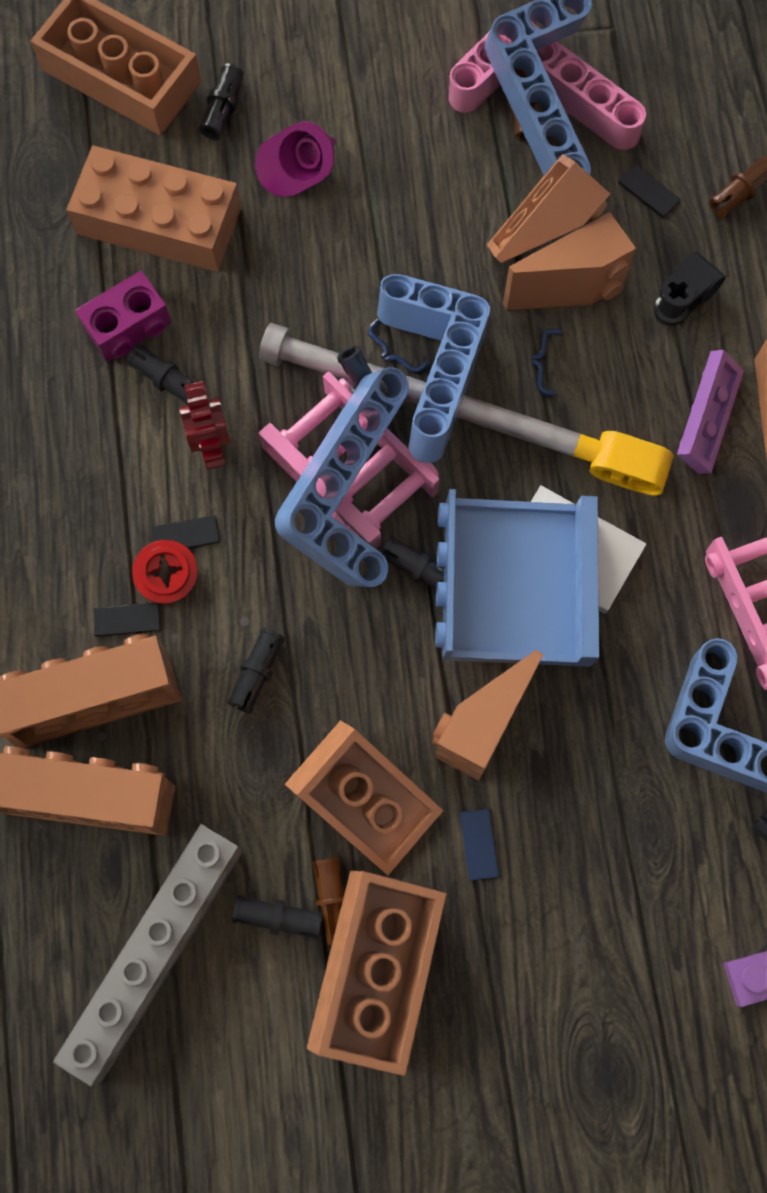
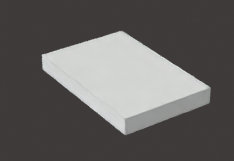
(616, 552)

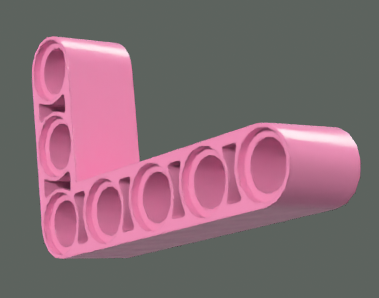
(575, 83)

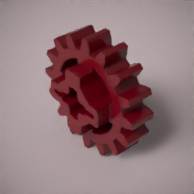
(204, 425)

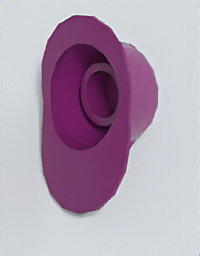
(295, 159)

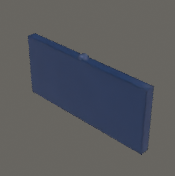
(479, 844)

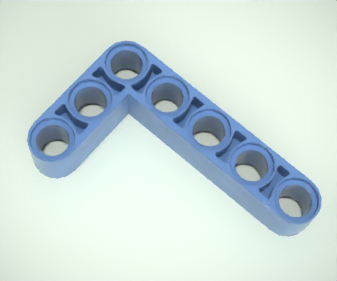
(538, 86)
(461, 325)
(338, 479)
(704, 721)

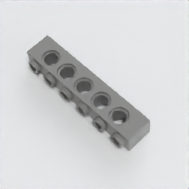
(148, 957)

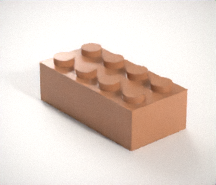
(117, 62)
(154, 208)
(86, 691)
(85, 793)
(376, 972)

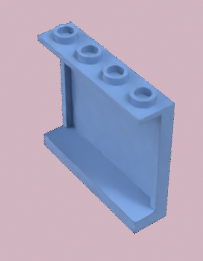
(518, 581)

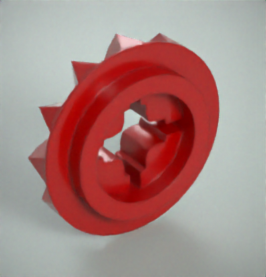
(150, 560)

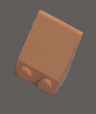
(554, 207)
(573, 269)
(479, 722)
(364, 797)

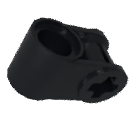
(687, 289)

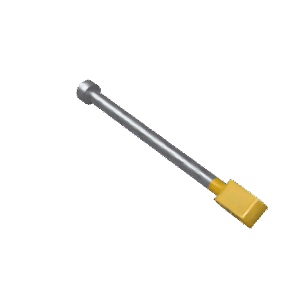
(613, 458)

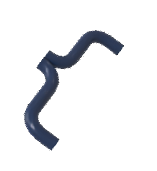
(393, 357)
(536, 357)

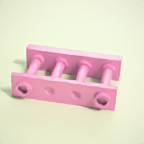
(283, 449)
(723, 565)

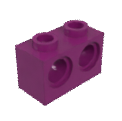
(118, 309)

